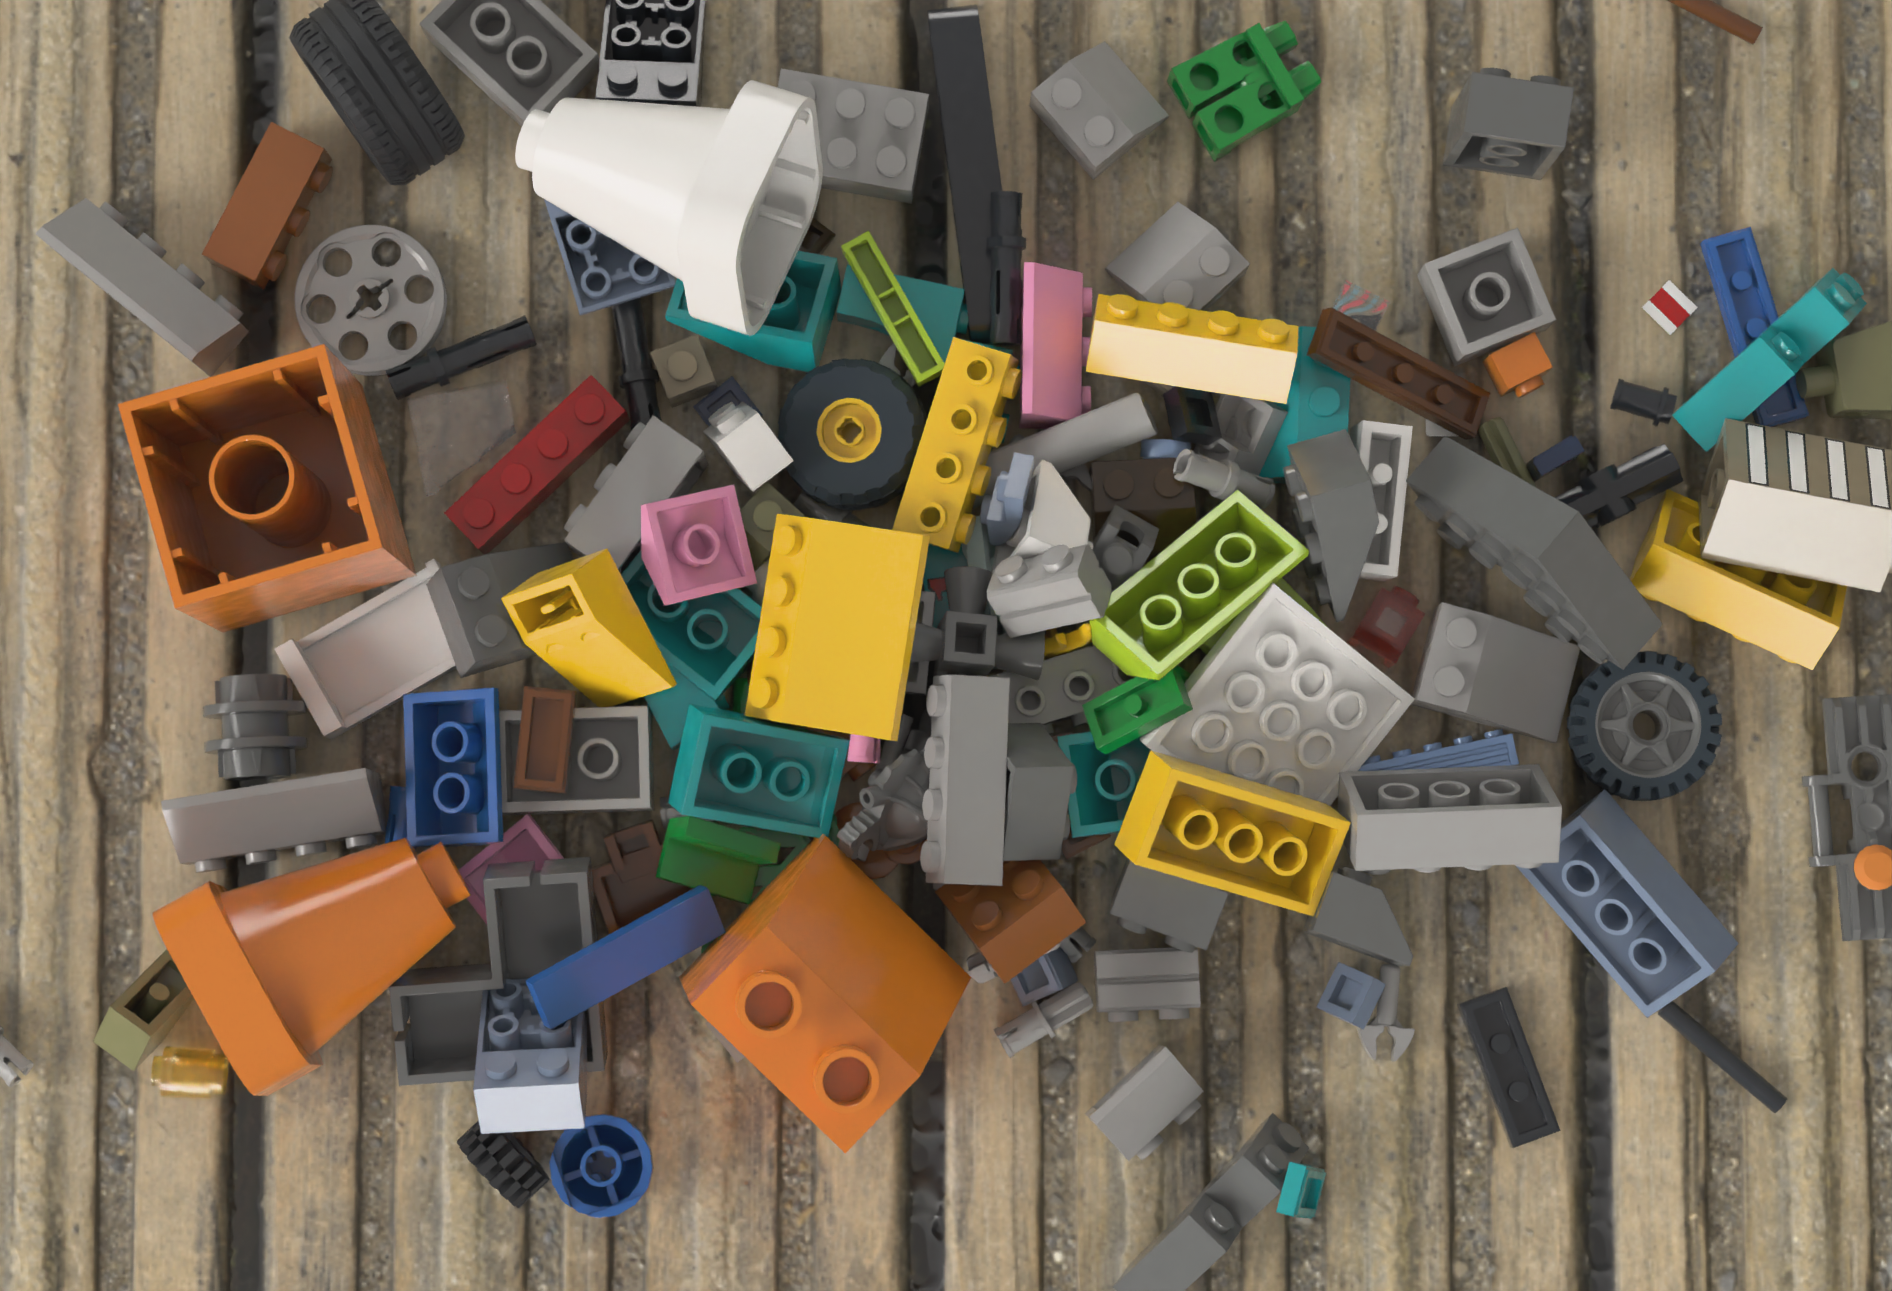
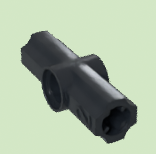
(1619, 489)

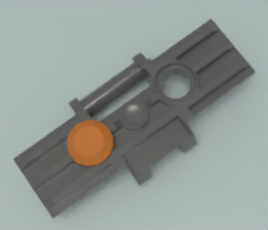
(1866, 869)

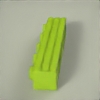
(893, 308)

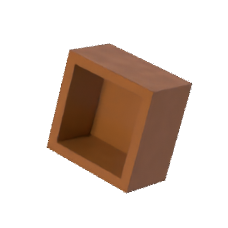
(1016, 920)

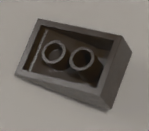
(1148, 492)

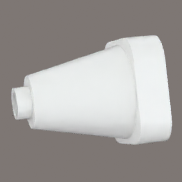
(689, 188)

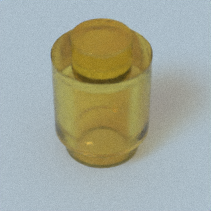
(190, 1072)

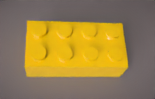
(1231, 833)

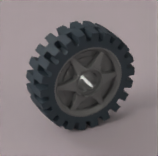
(1683, 721)

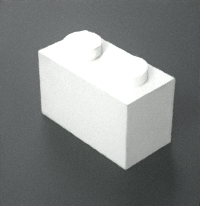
(746, 444)

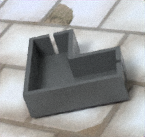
(1539, 548)
(530, 926)

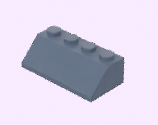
(1630, 906)

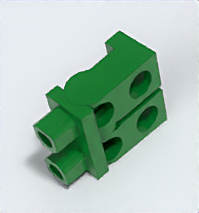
(1260, 83)

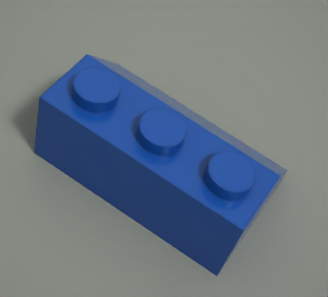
(453, 767)

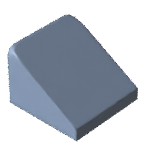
(1044, 977)

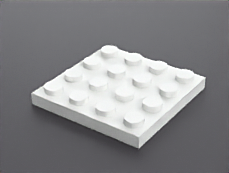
(1283, 703)

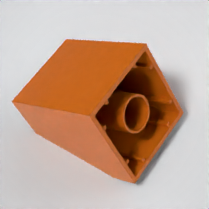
(828, 991)

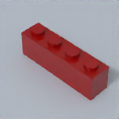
(538, 465)

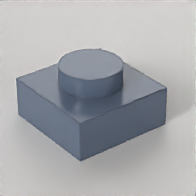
(1351, 995)

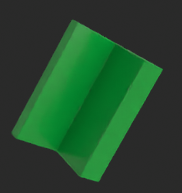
(1136, 708)
(714, 857)

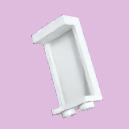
(370, 656)

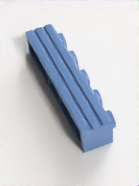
(1492, 751)

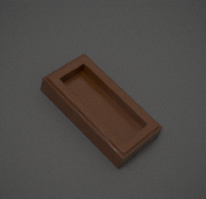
(545, 739)

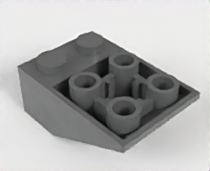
(1332, 514)

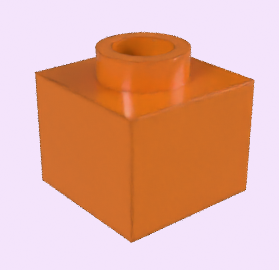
(1518, 366)

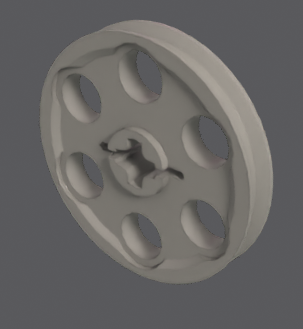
(367, 274)

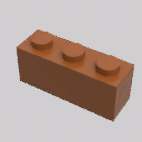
(269, 206)

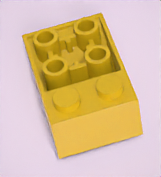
(590, 630)

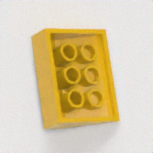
(837, 626)

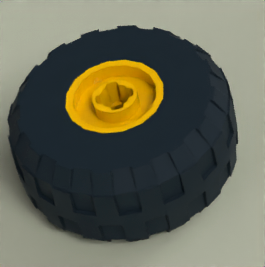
(851, 433)

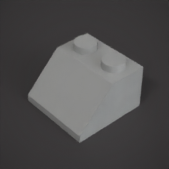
(1096, 108)
(1179, 262)
(1146, 1103)

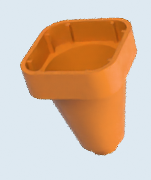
(307, 951)

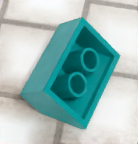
(1314, 406)
(701, 637)

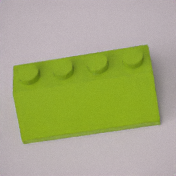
(1194, 588)

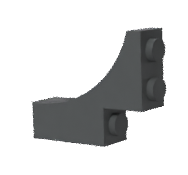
(1218, 1212)

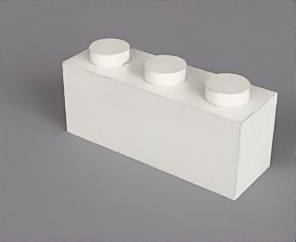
(1386, 457)

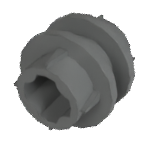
(255, 727)

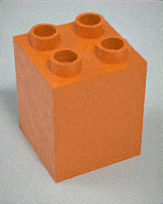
(267, 489)

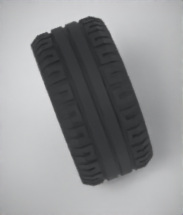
(378, 87)

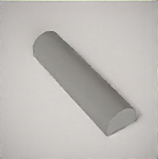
(1079, 438)

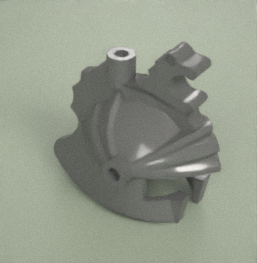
(892, 808)

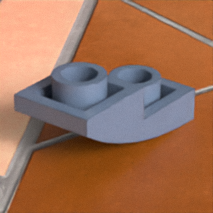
(1006, 506)

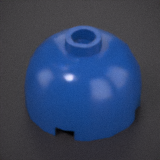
(602, 1166)

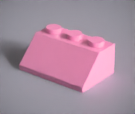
(1053, 346)

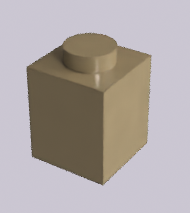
(684, 370)

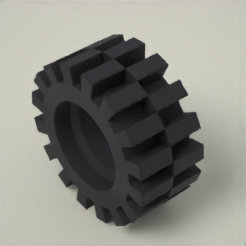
(504, 1164)

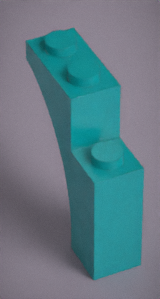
(935, 304)
(1772, 357)

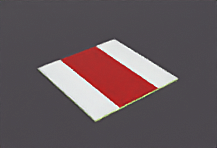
(1669, 307)

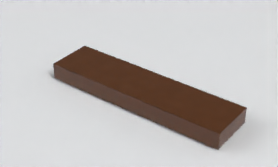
(1398, 373)

